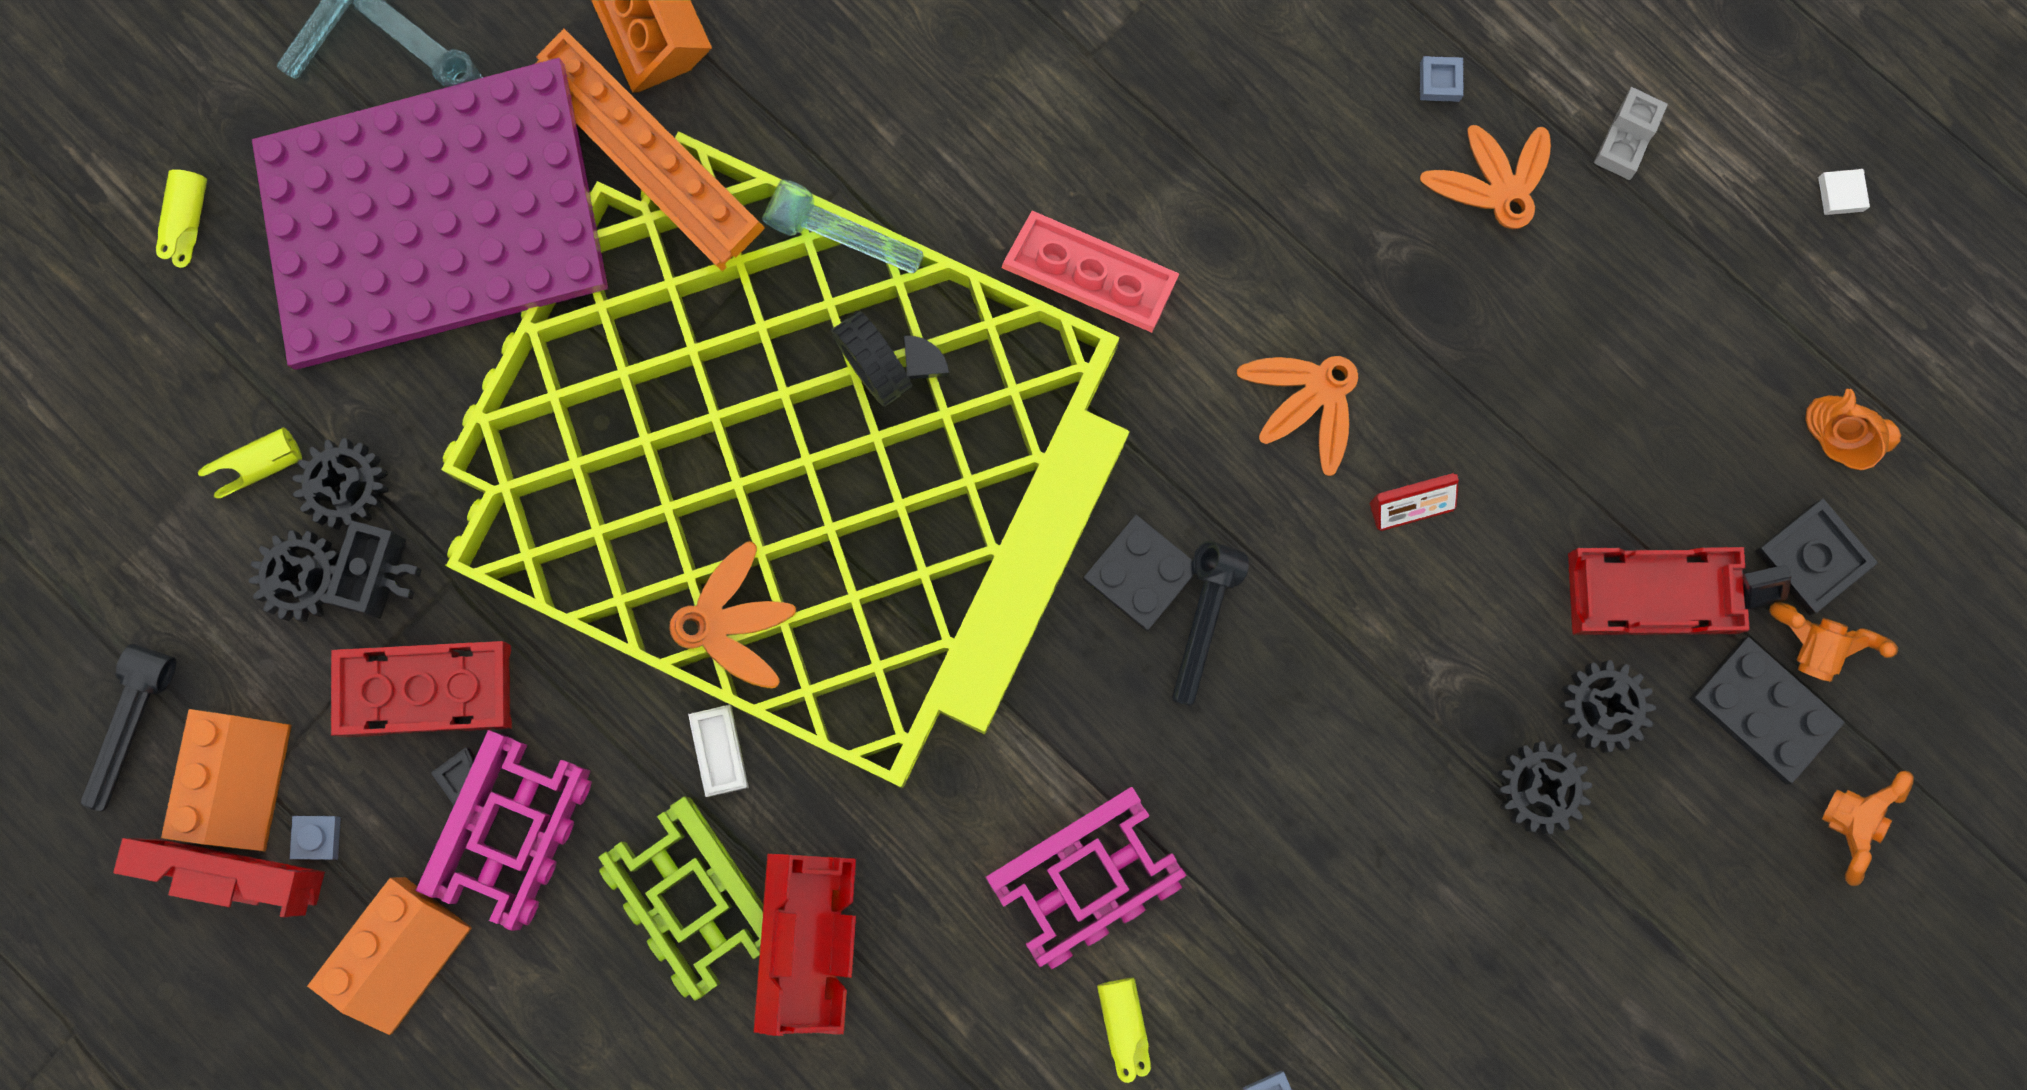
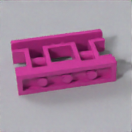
(474, 816)
(1070, 850)

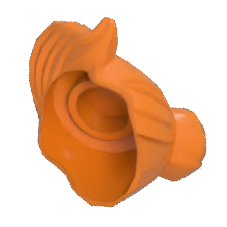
(1851, 431)

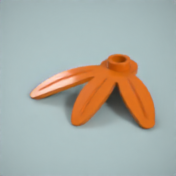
(1495, 167)
(1319, 390)
(745, 618)

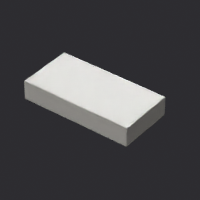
(718, 751)

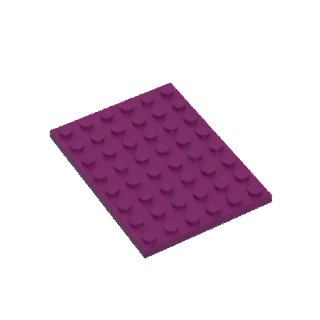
(428, 214)

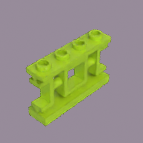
(658, 921)

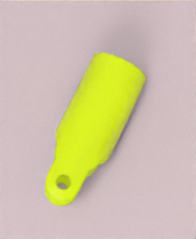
(180, 216)
(256, 460)
(1125, 1027)

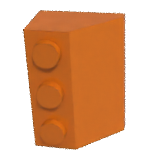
(653, 38)
(226, 781)
(389, 956)

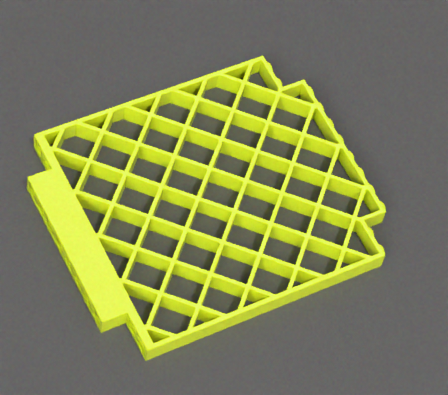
(1022, 566)

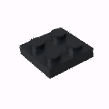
(1819, 555)
(1140, 573)

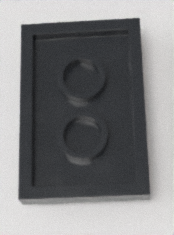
(1767, 710)

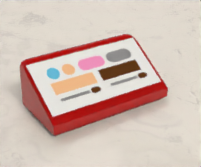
(1415, 502)

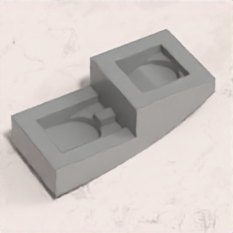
(1630, 133)

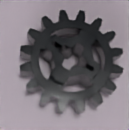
(325, 474)
(279, 571)
(1616, 691)
(1553, 801)

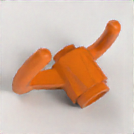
(1829, 643)
(1865, 821)

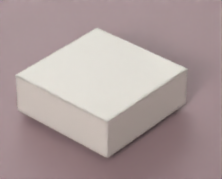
(1843, 192)

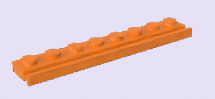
(653, 156)

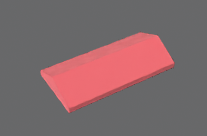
(1091, 271)

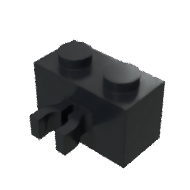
(368, 570)

